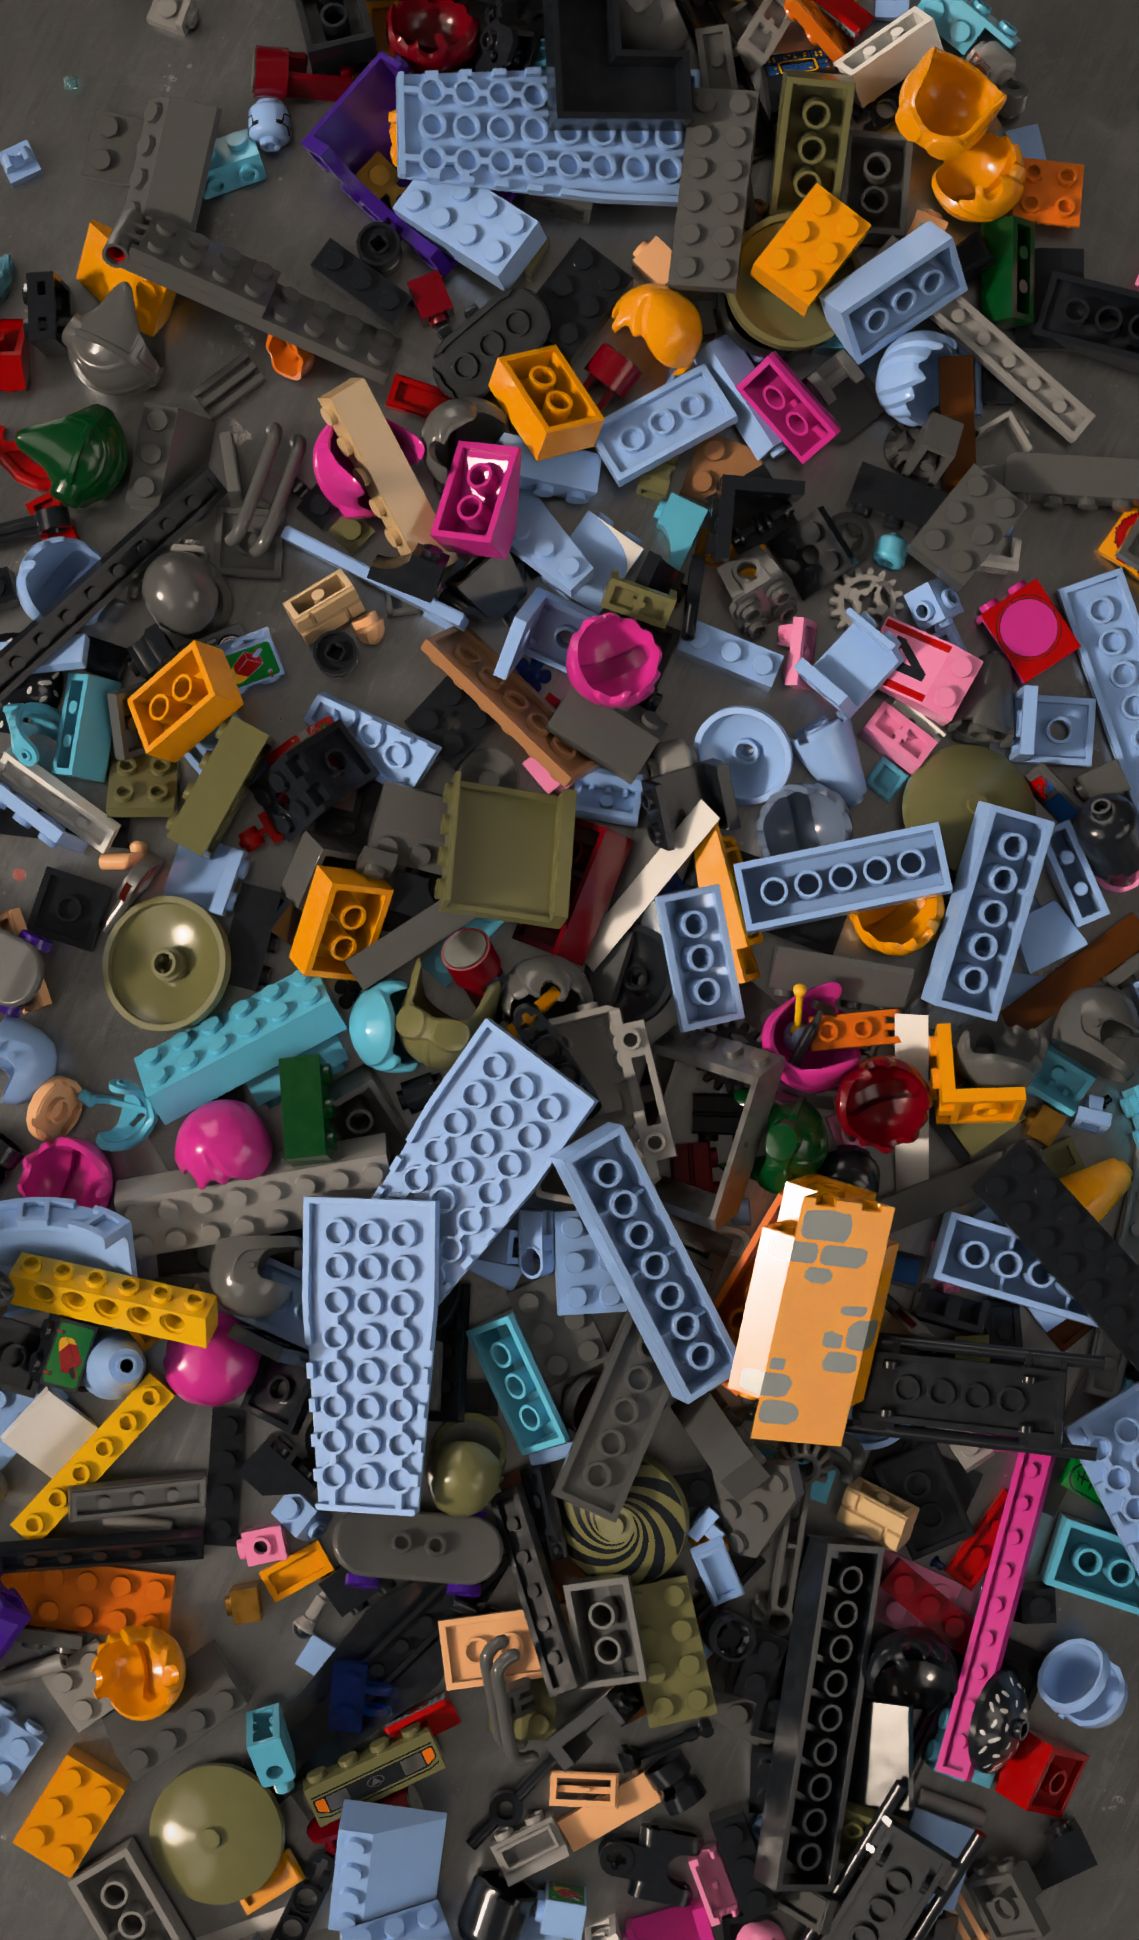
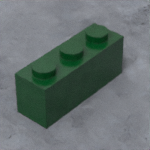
(1009, 282)
(307, 1110)

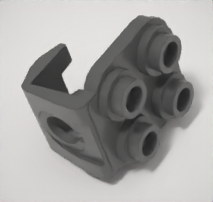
(845, 394)
(761, 600)

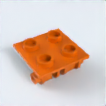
(1051, 193)

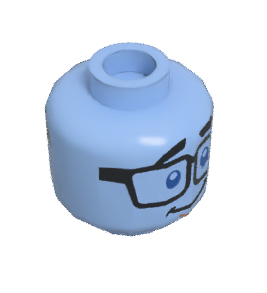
(269, 124)

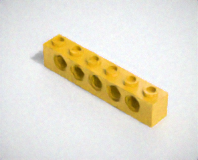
(114, 1299)
(95, 1455)

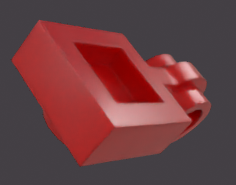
(252, 837)

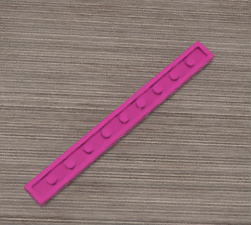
(996, 1604)

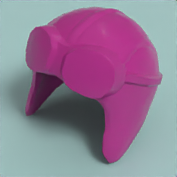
(336, 475)
(819, 1069)

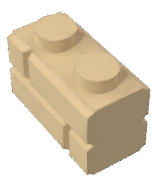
(324, 606)
(877, 1514)

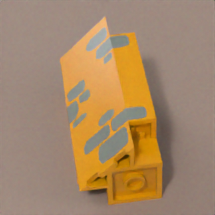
(814, 1310)

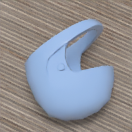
(26, 1057)
(1083, 1684)

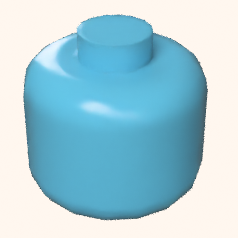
(890, 552)

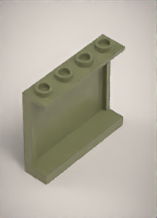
(506, 853)

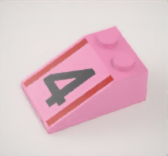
(933, 673)

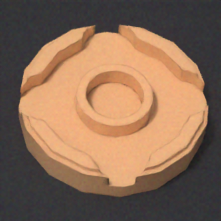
(54, 1108)

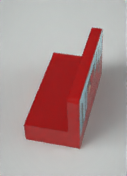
(848, 17)
(437, 1710)

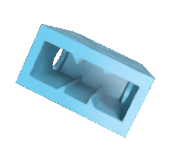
(271, 1748)

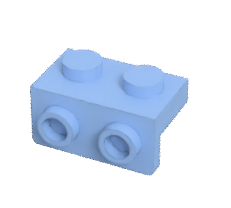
(608, 798)

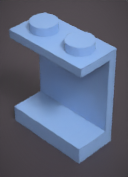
(853, 664)

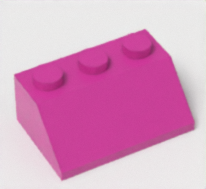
(789, 407)

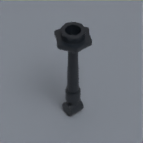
(631, 1758)

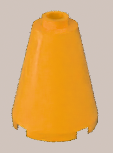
(1100, 1185)

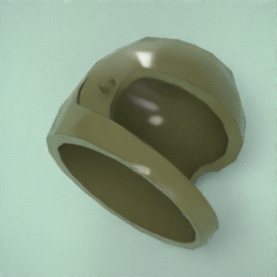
(464, 1473)

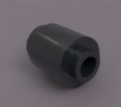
(418, 1091)

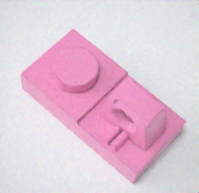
(801, 640)

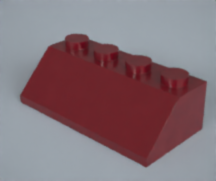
(594, 873)

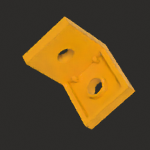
(967, 1104)

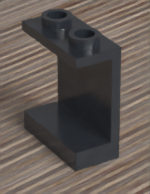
(674, 794)

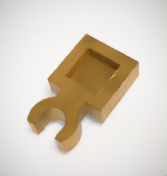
(381, 178)

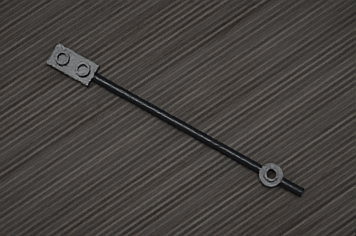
(745, 1568)

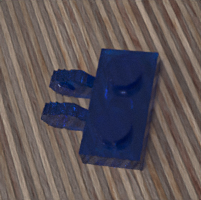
(349, 1693)

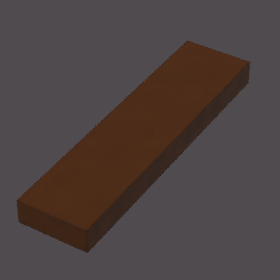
(957, 402)

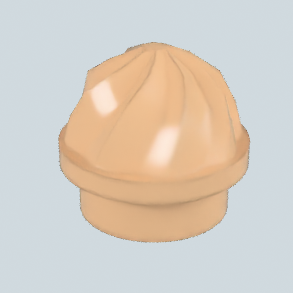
(369, 628)

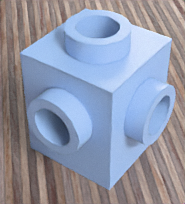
(933, 605)

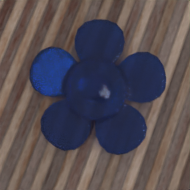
(532, 673)

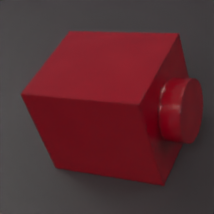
(431, 299)

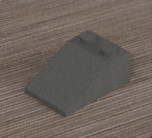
(366, 1109)

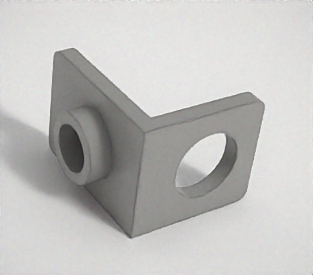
(1017, 430)

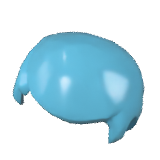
(374, 1027)

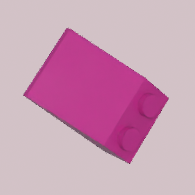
(479, 500)

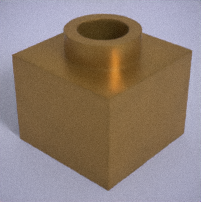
(1042, 1124)
(245, 1603)

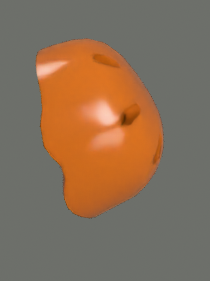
(289, 359)

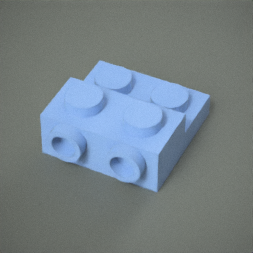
(18, 1745)

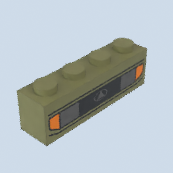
(374, 1771)

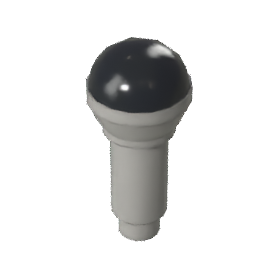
(305, 1625)

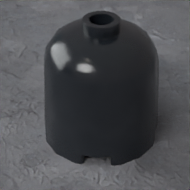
(1109, 834)
(495, 1909)

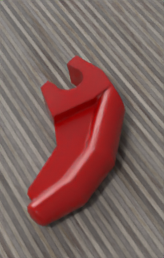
(21, 466)

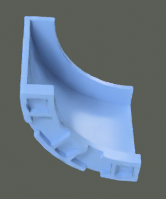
(66, 1233)

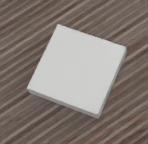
(49, 1432)

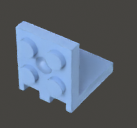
(537, 631)
(1032, 729)

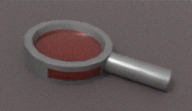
(133, 887)

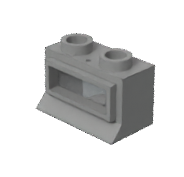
(529, 1846)

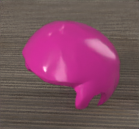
(613, 661)
(223, 1143)
(68, 1170)
(211, 1373)

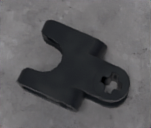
(647, 1859)

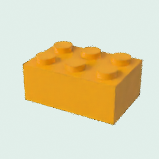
(810, 249)
(546, 402)
(184, 701)
(338, 921)
(71, 1811)

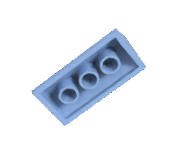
(699, 957)

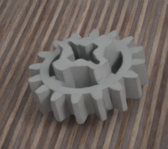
(851, 596)

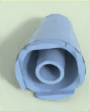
(832, 756)
(103, 1371)

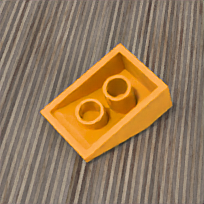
(151, 300)

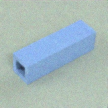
(729, 367)

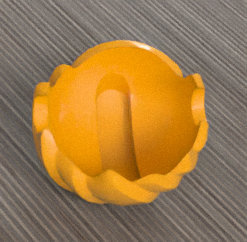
(982, 180)
(665, 322)
(900, 927)
(139, 1671)

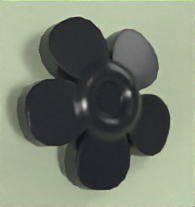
(349, 991)

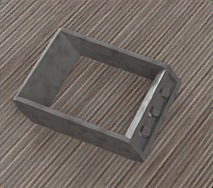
(735, 1061)

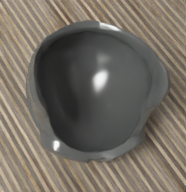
(111, 350)

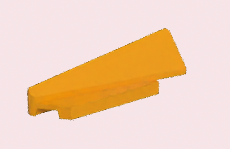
(714, 866)

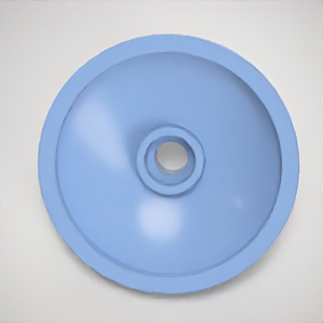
(752, 774)

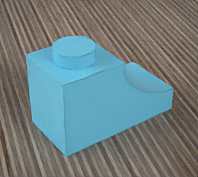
(680, 523)

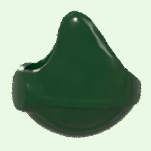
(80, 454)
(793, 1143)

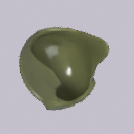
(432, 1034)

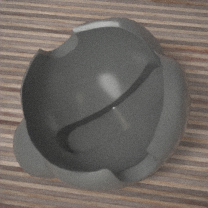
(455, 420)

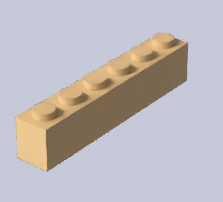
(380, 465)

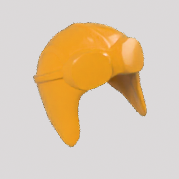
(946, 104)

